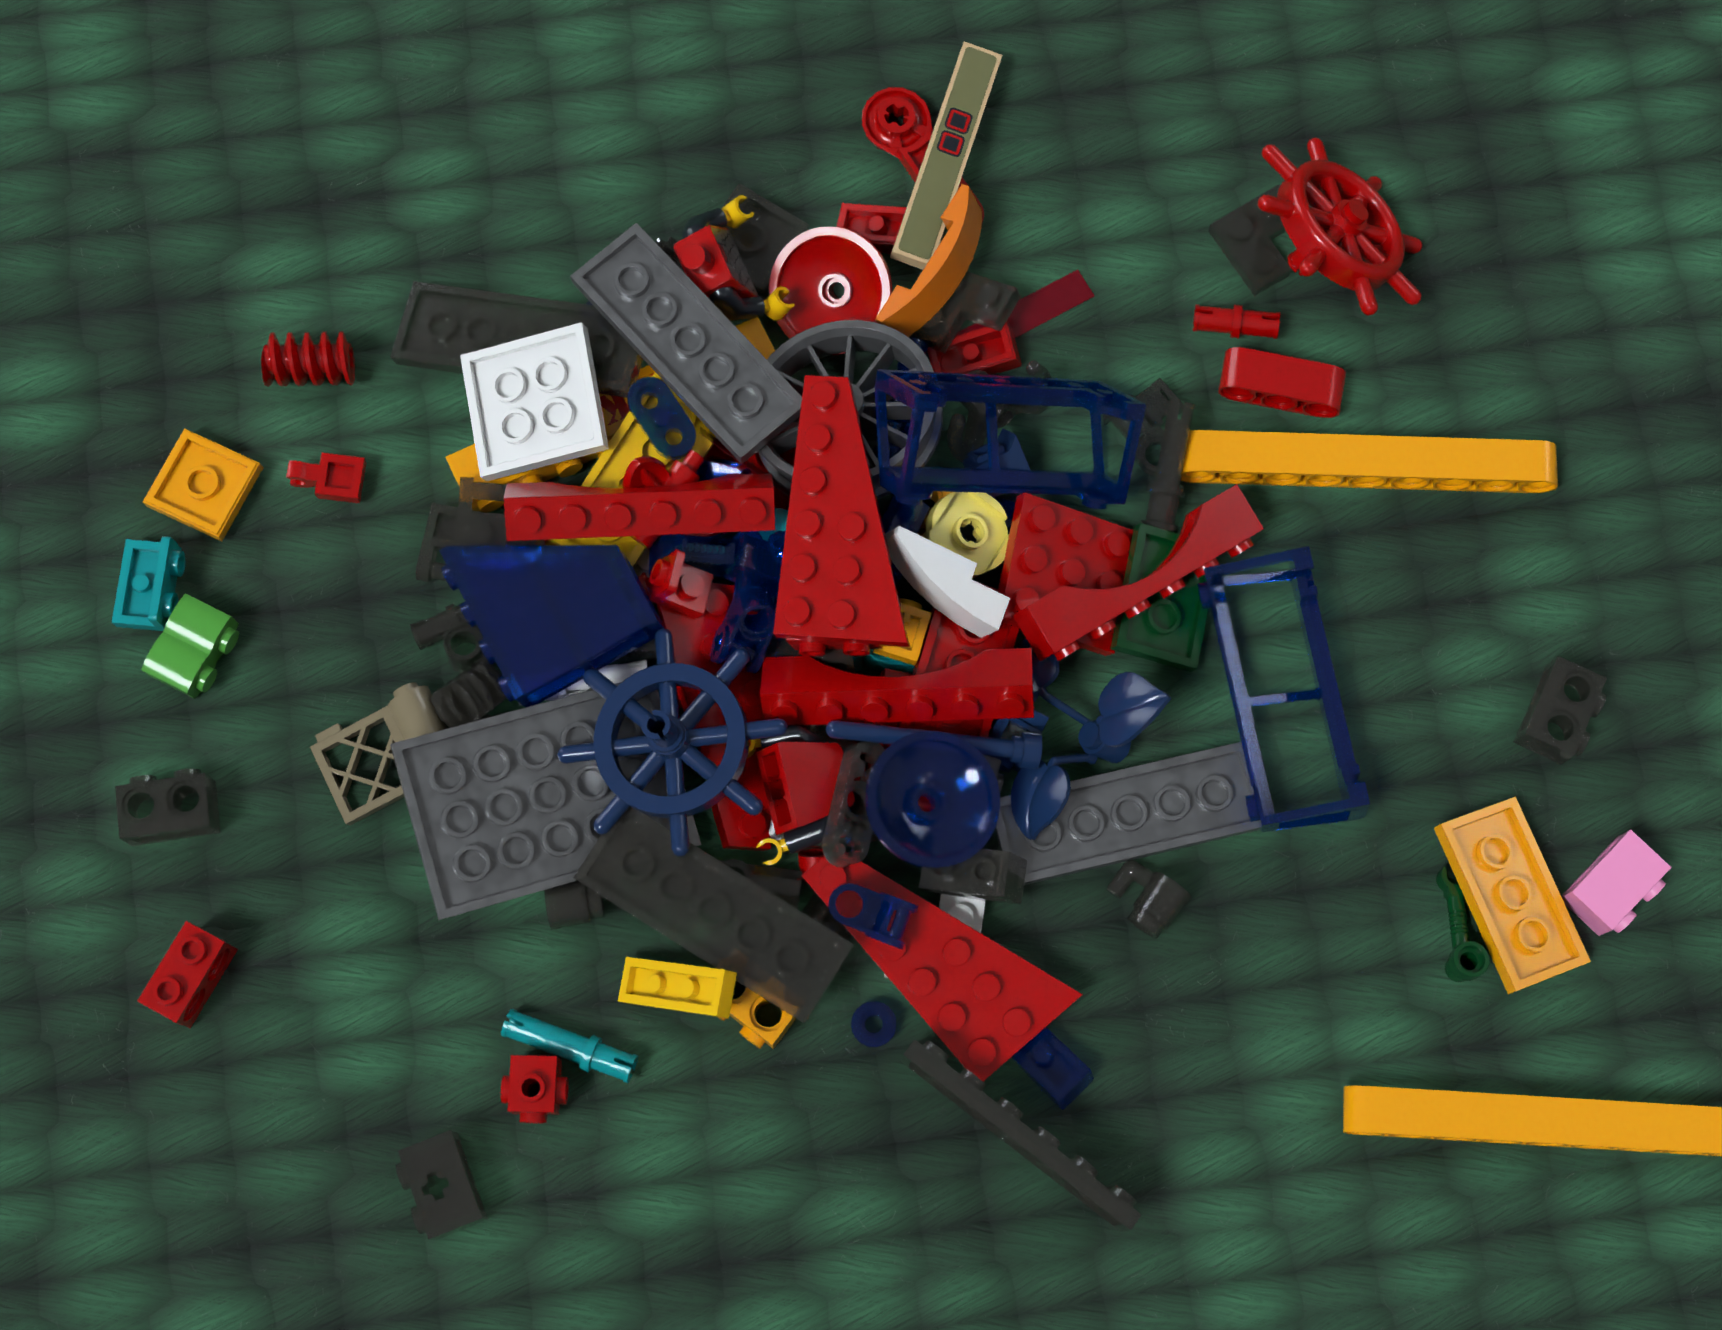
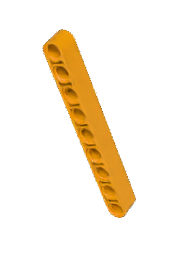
(1370, 461)
(1532, 1120)

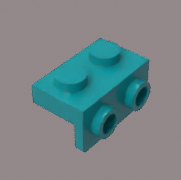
(148, 584)

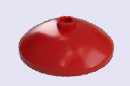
(812, 267)

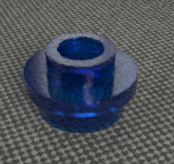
(878, 1010)

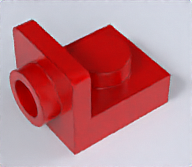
(680, 585)

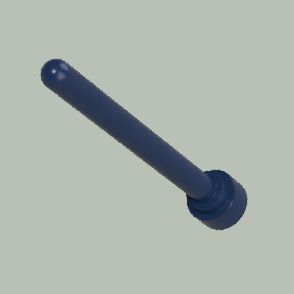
(1021, 749)

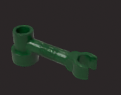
(1469, 952)

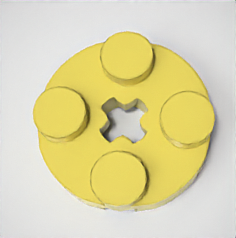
(989, 525)

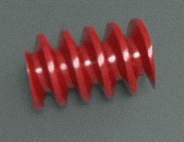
(307, 360)

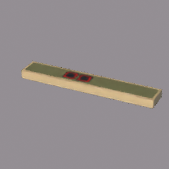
(946, 155)

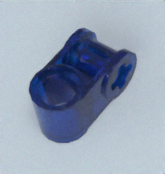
(746, 630)
(875, 914)

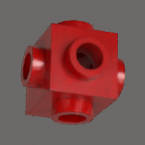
(526, 1072)

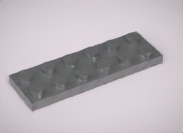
(689, 342)
(1137, 814)

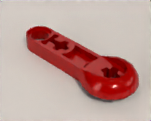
(905, 141)

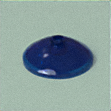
(960, 792)

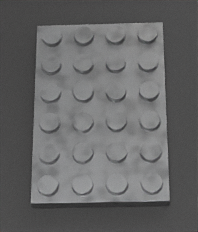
(502, 810)

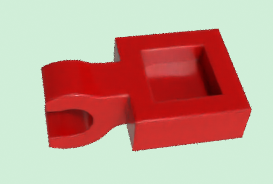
(335, 476)

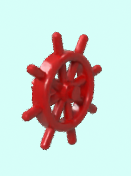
(1341, 226)

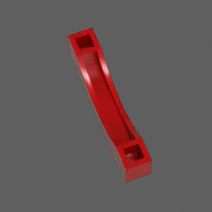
(704, 506)
(1071, 612)
(984, 687)

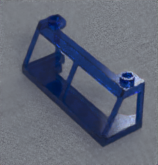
(931, 390)
(1259, 804)

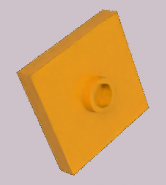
(203, 484)

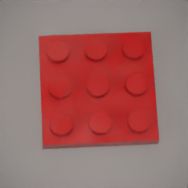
(1060, 548)

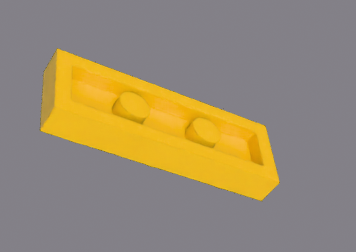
(677, 987)

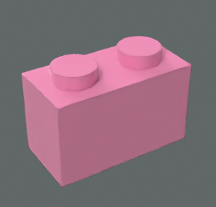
(1616, 884)

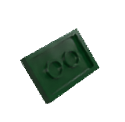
(1172, 626)

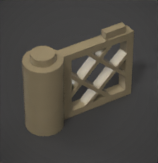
(407, 717)

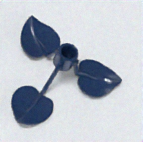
(1126, 709)

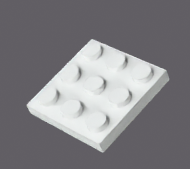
(534, 402)

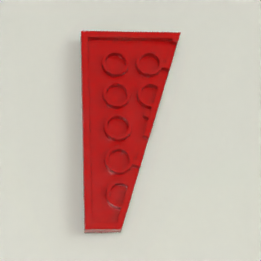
(835, 549)
(693, 647)
(958, 980)

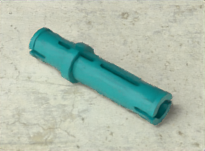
(587, 1052)

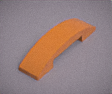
(911, 309)

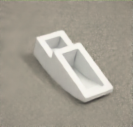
(946, 582)

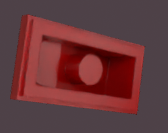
(874, 222)
(978, 350)

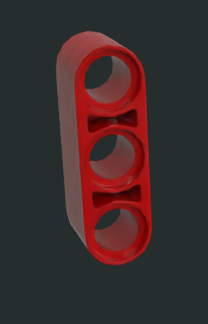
(1282, 382)

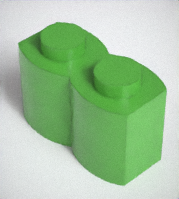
(191, 646)

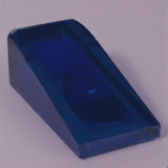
(1054, 1068)

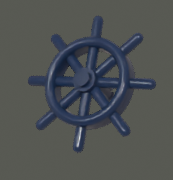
(671, 741)

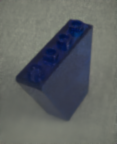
(550, 611)

